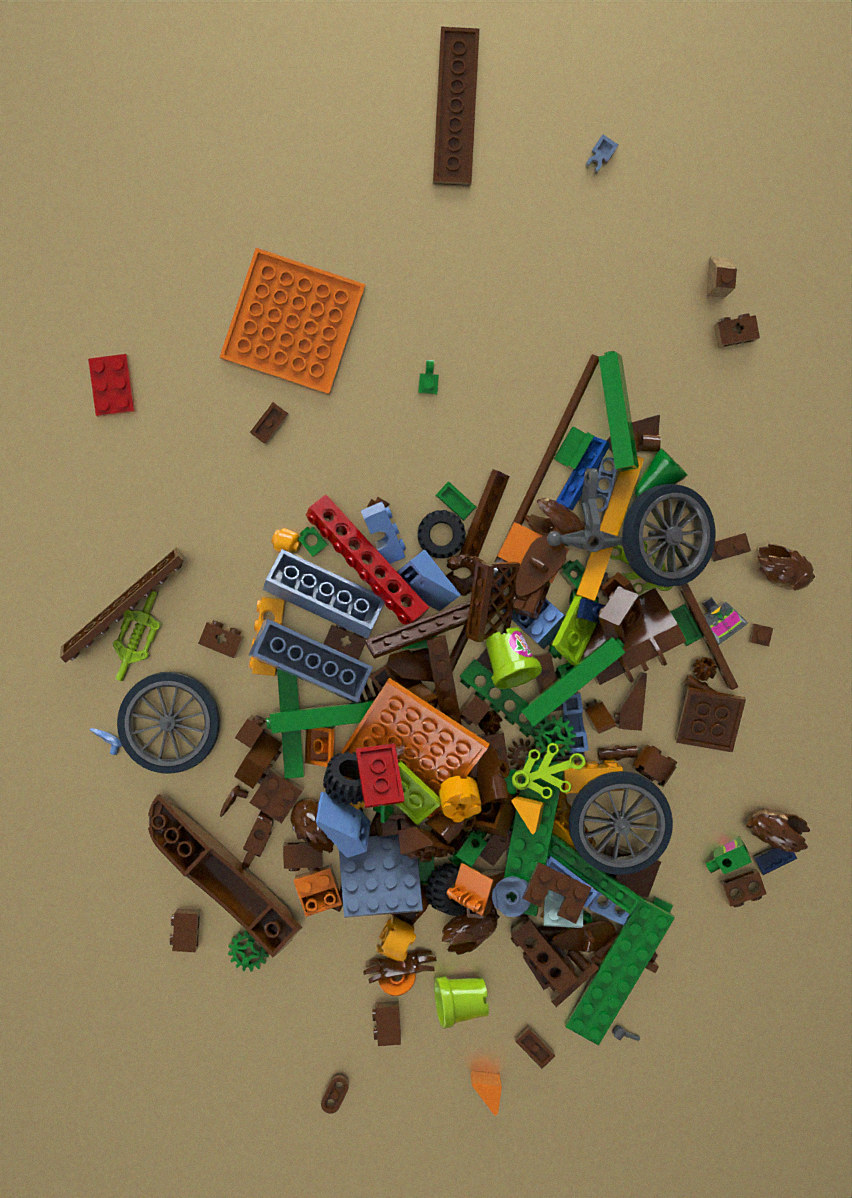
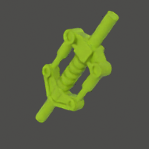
(143, 618)

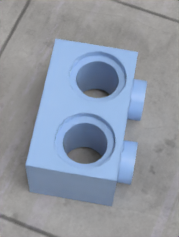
(608, 910)

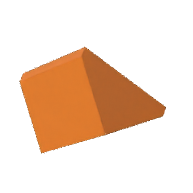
(320, 745)
(488, 1087)

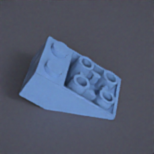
(429, 581)
(545, 627)
(343, 825)

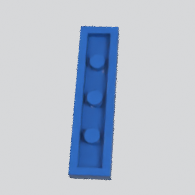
(591, 459)

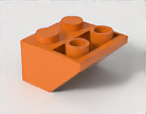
(318, 890)

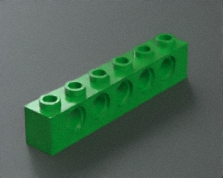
(476, 669)

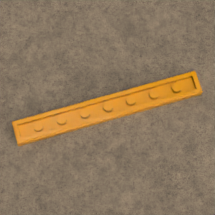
(610, 524)

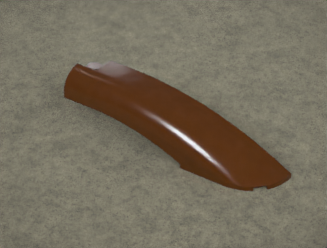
(221, 876)

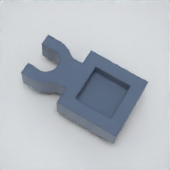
(602, 151)

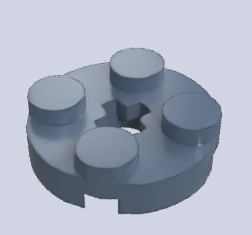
(504, 904)

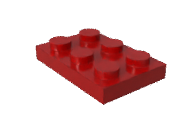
(111, 385)
(379, 775)

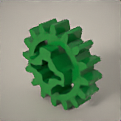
(564, 739)
(241, 948)

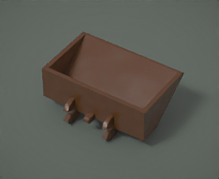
(650, 638)

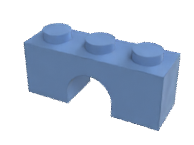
(378, 520)
(573, 712)

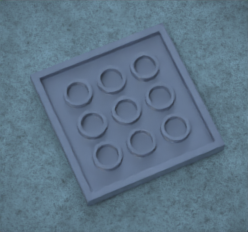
(380, 880)

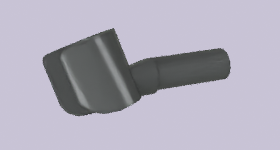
(620, 1032)

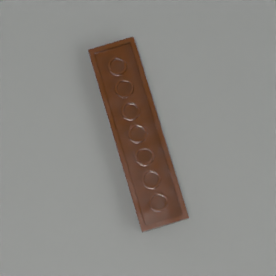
(456, 105)
(125, 601)

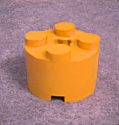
(460, 798)
(395, 939)

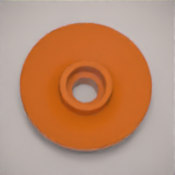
(401, 987)

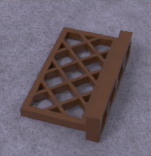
(481, 599)

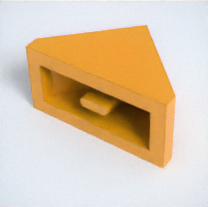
(530, 811)

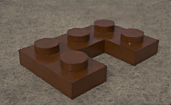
(547, 879)

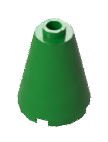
(659, 472)

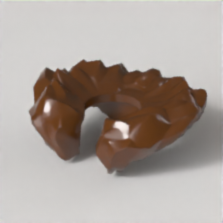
(463, 586)

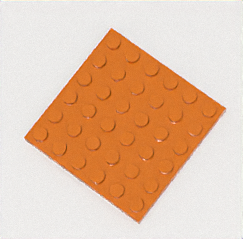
(292, 321)
(423, 737)

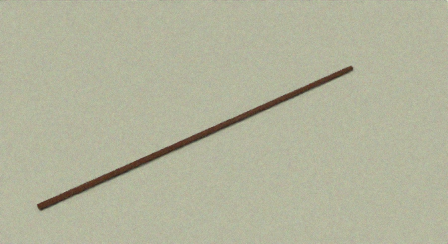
(524, 508)

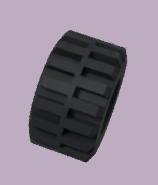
(448, 518)
(338, 786)
(437, 889)

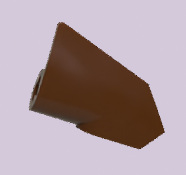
(645, 434)
(411, 665)
(491, 777)
(447, 828)

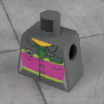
(722, 619)

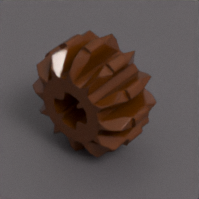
(521, 747)

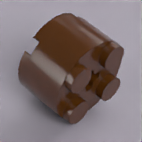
(654, 765)

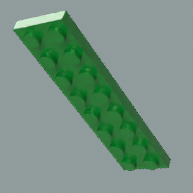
(529, 848)
(619, 971)

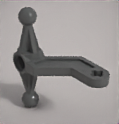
(592, 522)

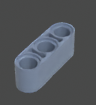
(609, 477)

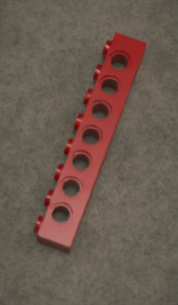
(366, 551)

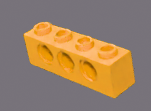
(277, 607)

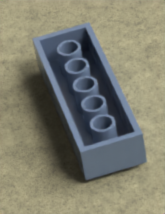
(324, 593)
(310, 661)

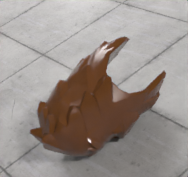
(559, 519)
(785, 567)
(304, 824)
(779, 829)
(468, 933)

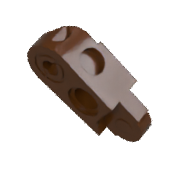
(258, 838)

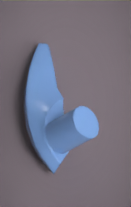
(109, 738)

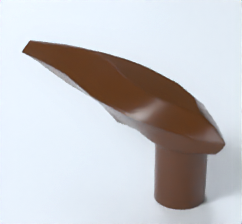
(236, 791)

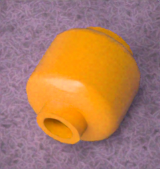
(286, 540)

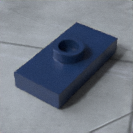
(589, 610)
(773, 859)

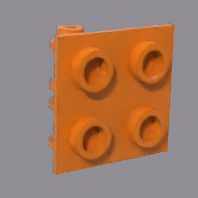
(471, 889)

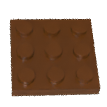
(710, 719)

